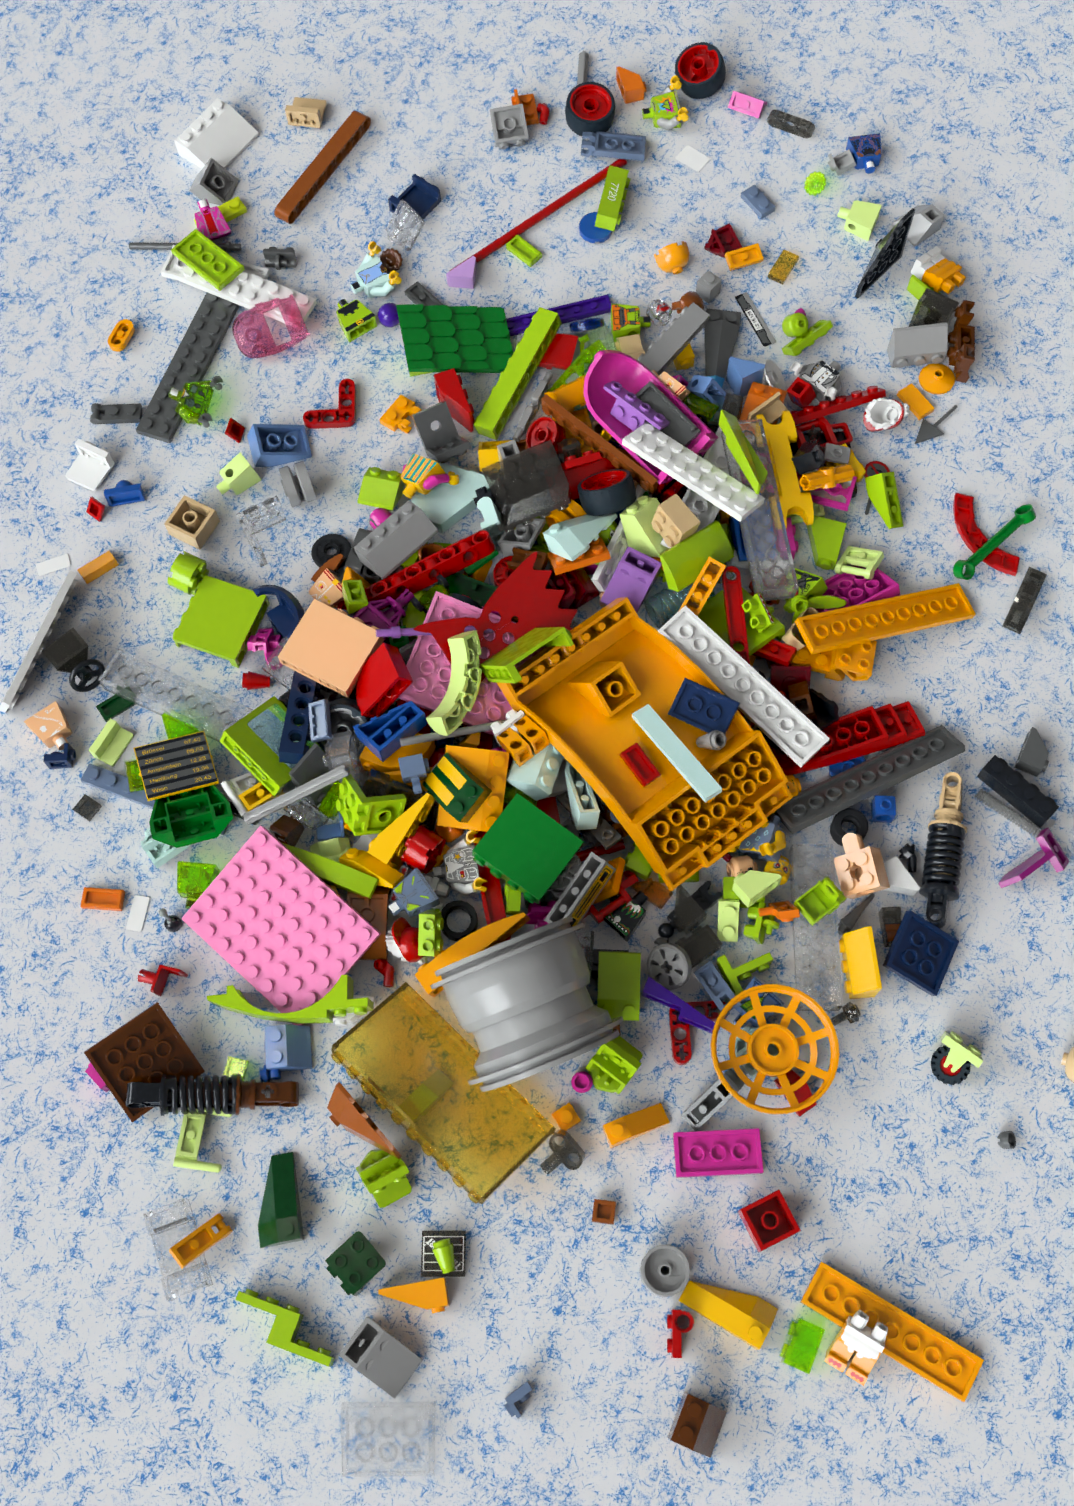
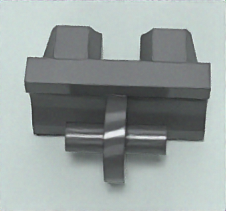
(280, 257)

